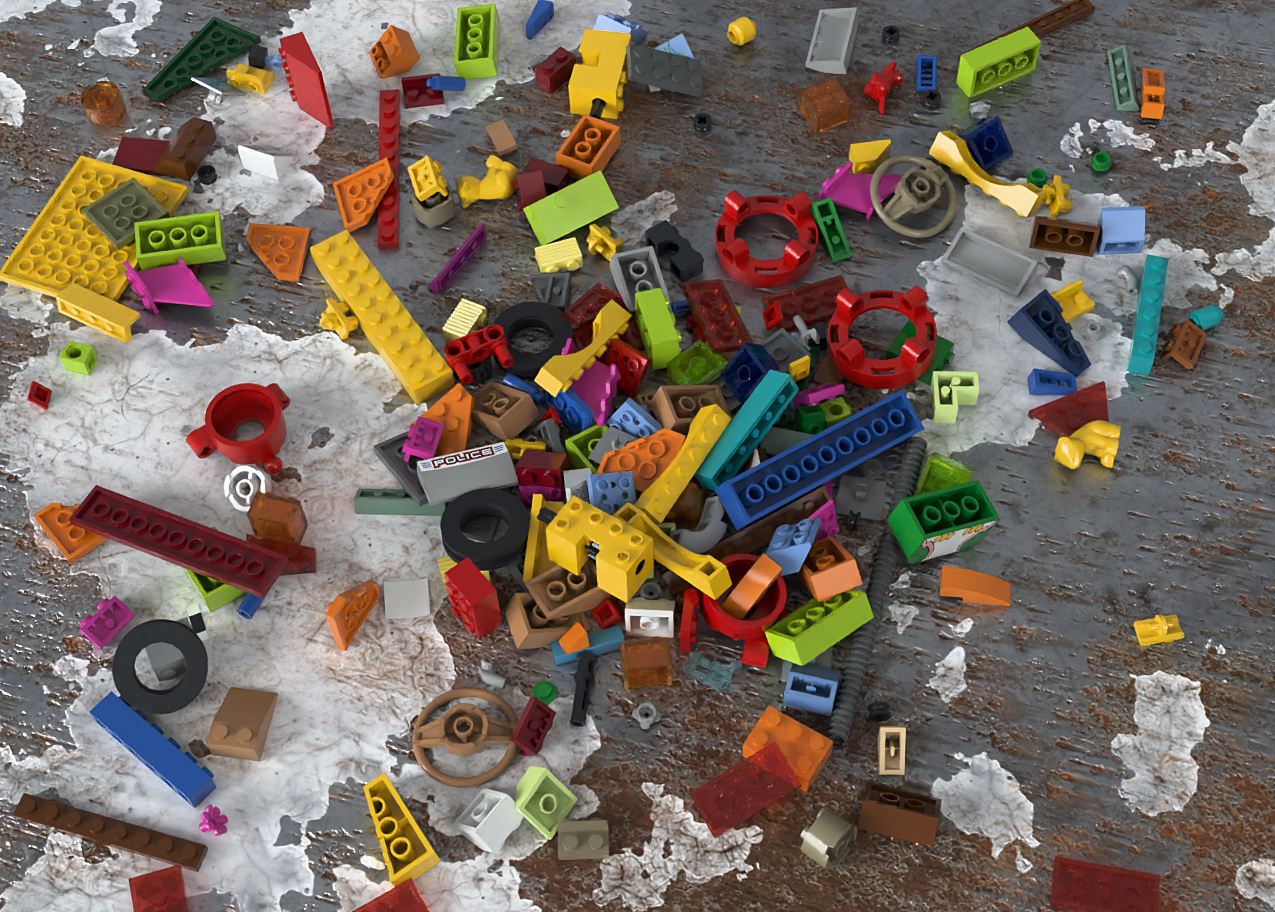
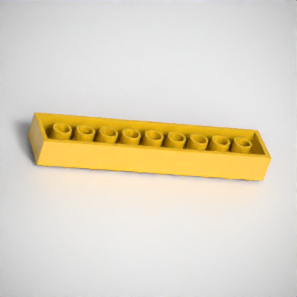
(382, 317)

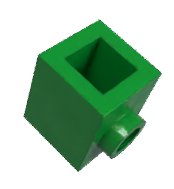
(810, 419)

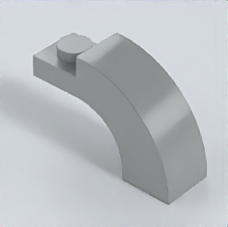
(707, 532)

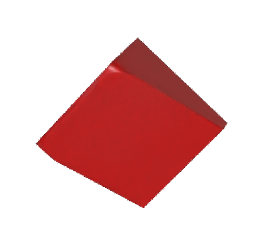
(609, 613)

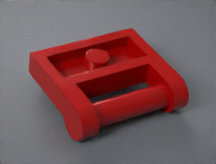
(689, 622)

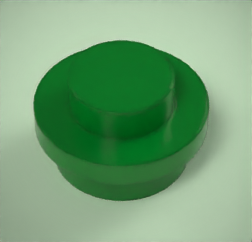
(1101, 161)
(1037, 177)
(545, 692)

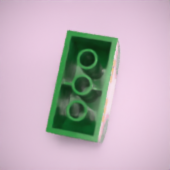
(942, 521)

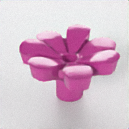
(213, 821)

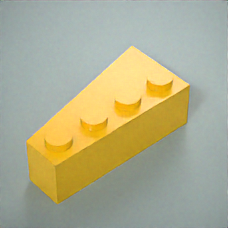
(401, 838)

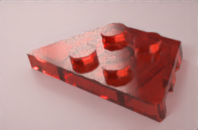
(1073, 410)

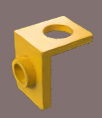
(800, 368)

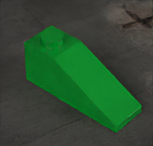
(830, 230)

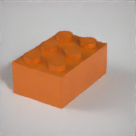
(588, 147)
(829, 570)
(802, 746)

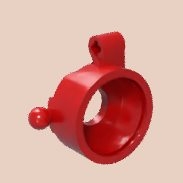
(239, 406)
(767, 611)

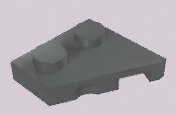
(553, 288)
(550, 433)

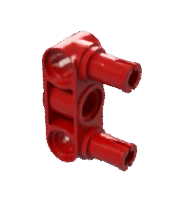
(475, 348)

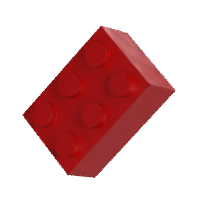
(473, 598)

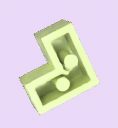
(949, 391)

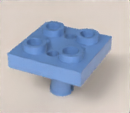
(634, 420)
(606, 497)

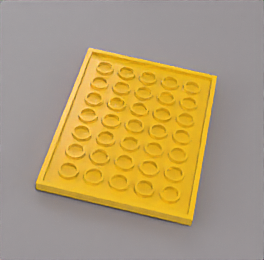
(68, 248)

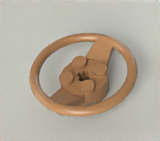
(448, 733)

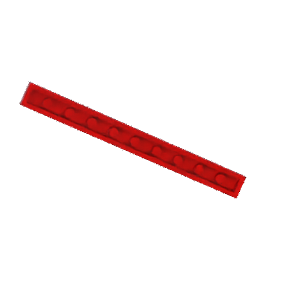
(389, 147)

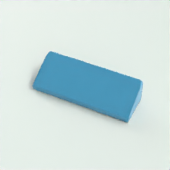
(599, 643)

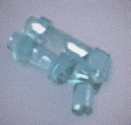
(716, 676)

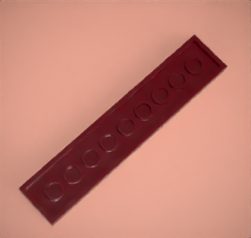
(180, 541)

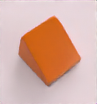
(575, 639)

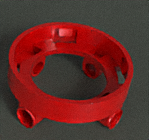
(734, 253)
(915, 353)

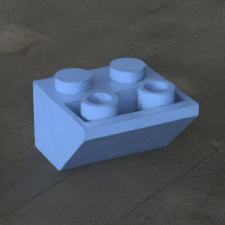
(618, 23)
(1121, 230)
(792, 544)
(811, 688)

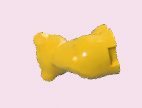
(495, 185)
(1094, 438)

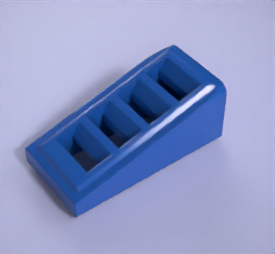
(539, 18)
(927, 61)
(1038, 386)

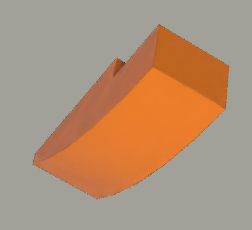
(1152, 93)
(974, 586)
(752, 587)

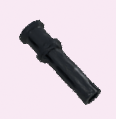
(584, 678)

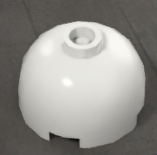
(243, 485)

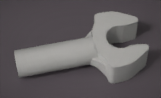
(805, 333)

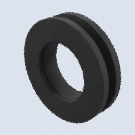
(533, 315)
(485, 503)
(166, 700)

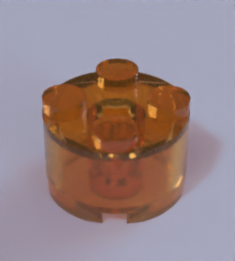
(103, 104)
(688, 507)

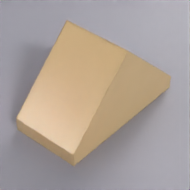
(891, 750)

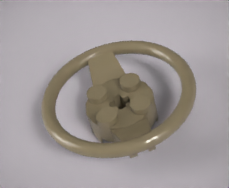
(909, 197)

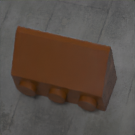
(187, 149)
(1064, 236)
(899, 814)

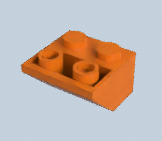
(394, 53)

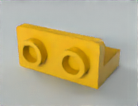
(250, 78)
(427, 178)
(1073, 301)

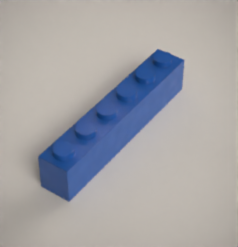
(153, 749)

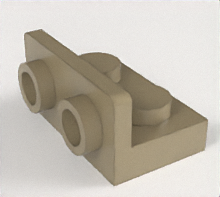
(583, 839)

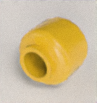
(741, 31)

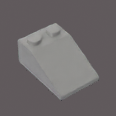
(636, 272)

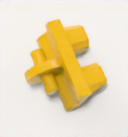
(1055, 197)
(601, 241)
(335, 318)
(517, 446)
(1158, 630)

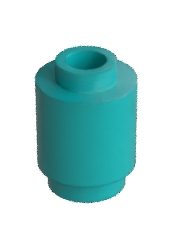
(1206, 317)

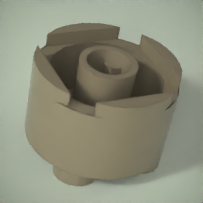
(434, 209)
(828, 838)

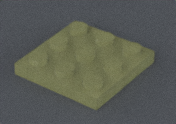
(120, 209)

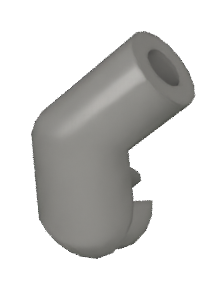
(535, 62)
(1131, 277)
(489, 674)

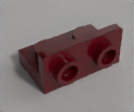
(418, 94)
(533, 727)

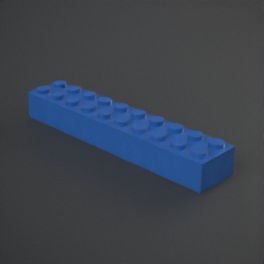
(818, 459)

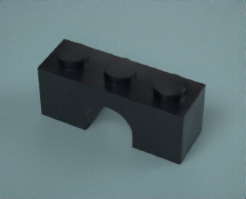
(666, 239)

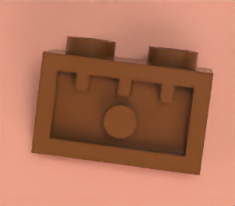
(1184, 343)

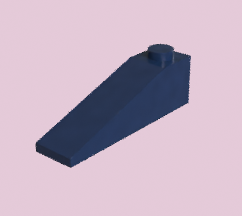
(1046, 330)

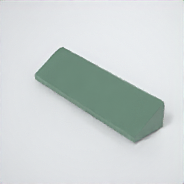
(1123, 79)
(779, 440)
(393, 503)

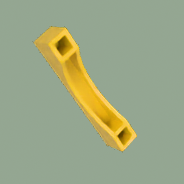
(953, 152)
(562, 369)
(702, 436)
(699, 570)

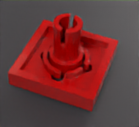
(630, 364)

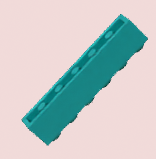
(1147, 315)
(747, 429)

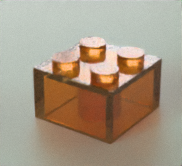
(825, 105)
(277, 518)
(646, 663)

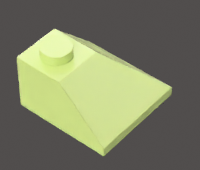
(543, 800)

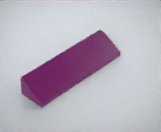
(458, 259)

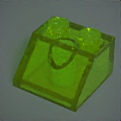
(695, 365)
(942, 473)

